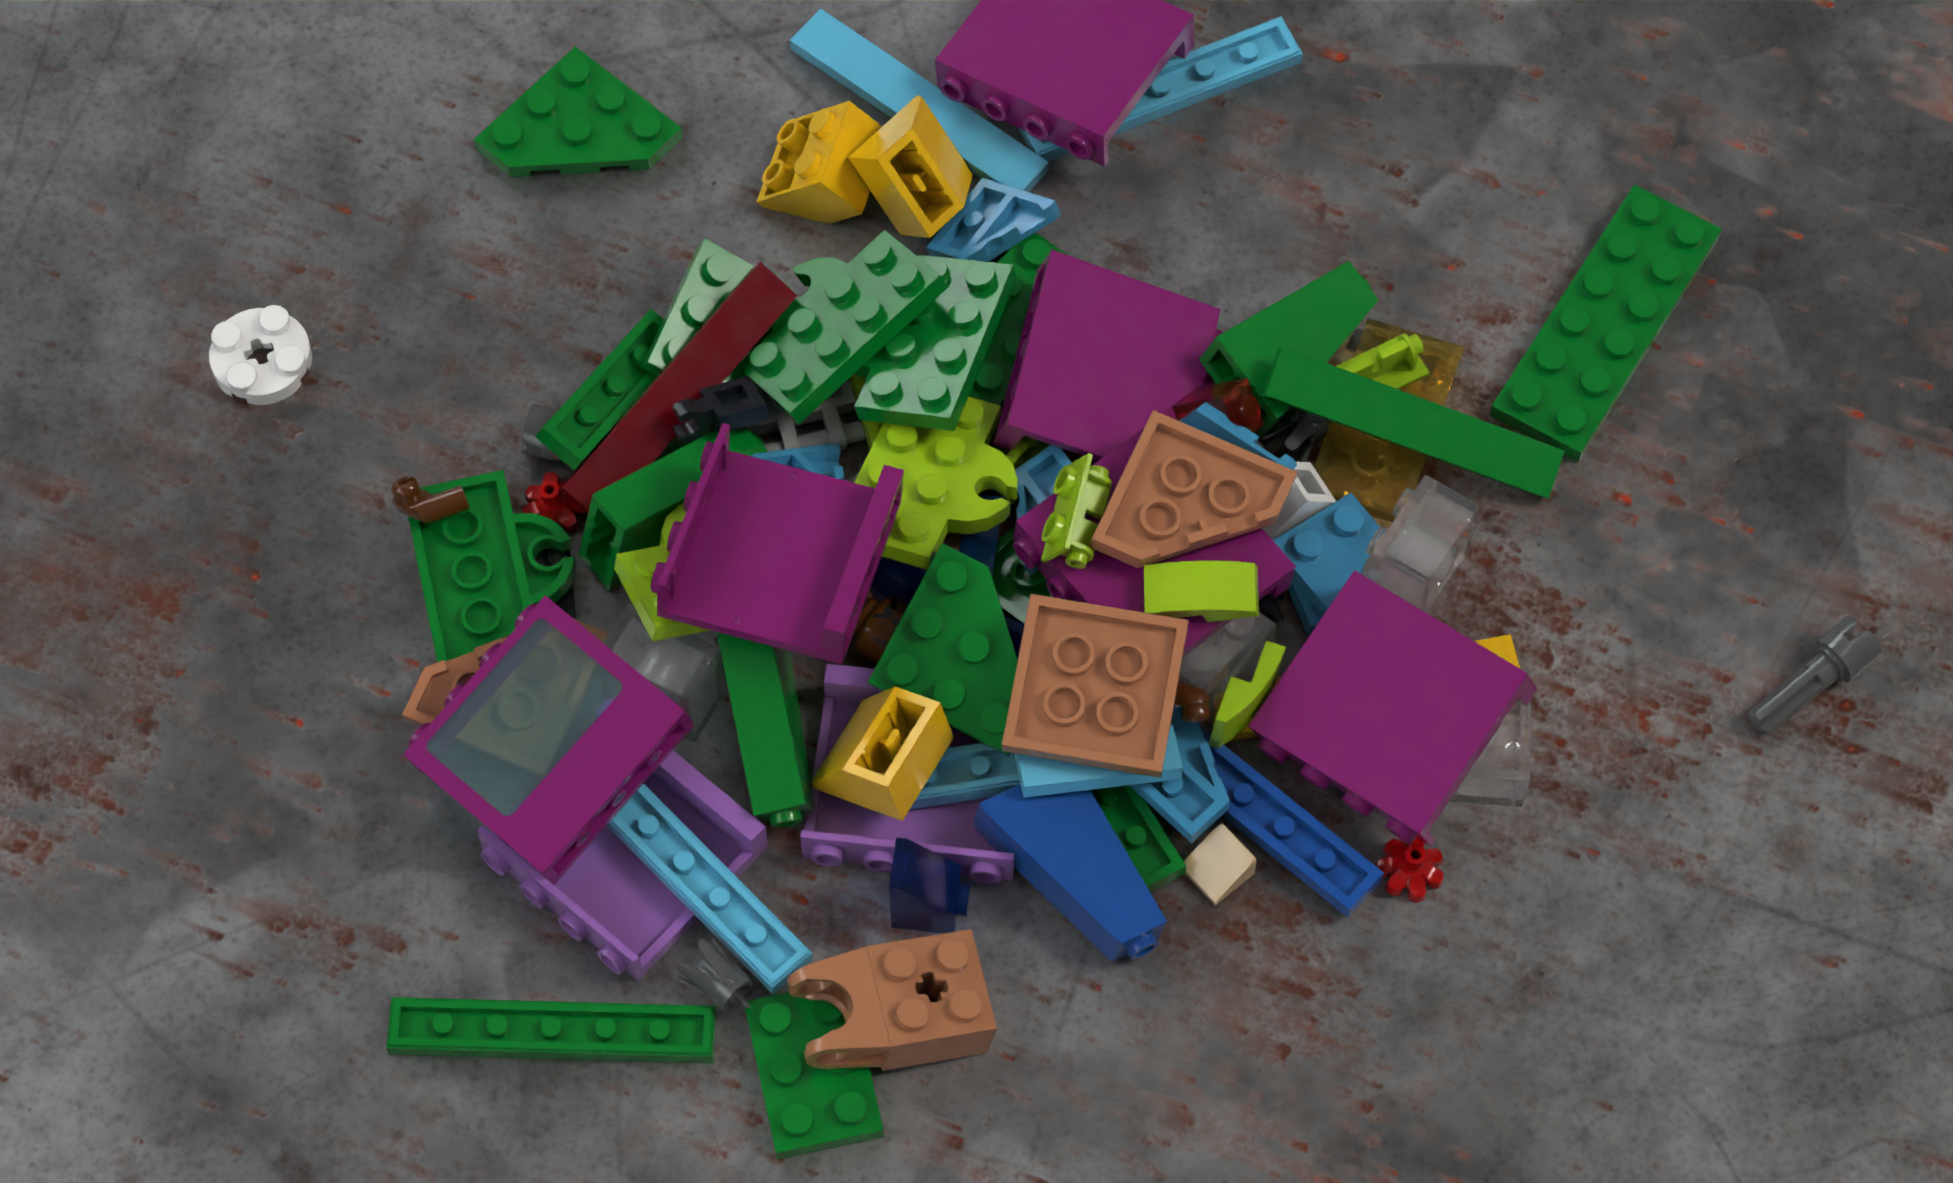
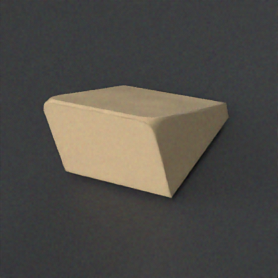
(1219, 864)

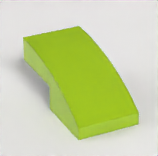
(1202, 588)
(1245, 699)

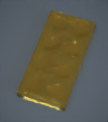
(1372, 467)

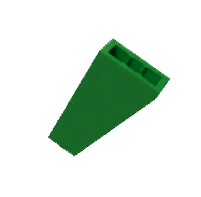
(1306, 321)
(634, 508)
(768, 729)

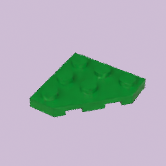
(577, 123)
(955, 648)

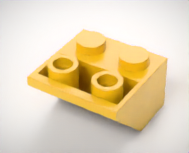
(812, 166)
(914, 171)
(886, 752)

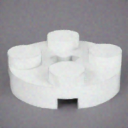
(256, 329)

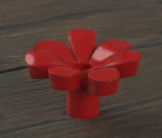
(552, 502)
(1411, 868)

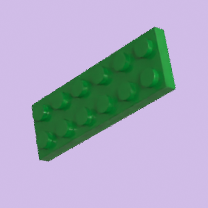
(1605, 322)

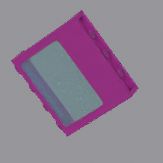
(548, 738)

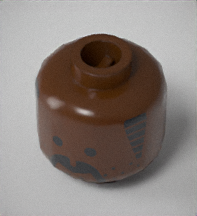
(877, 626)

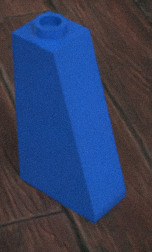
(1077, 865)

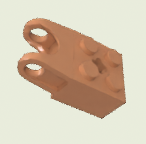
(888, 1008)

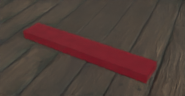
(701, 363)

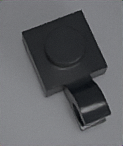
(729, 403)

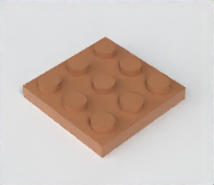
(1095, 685)

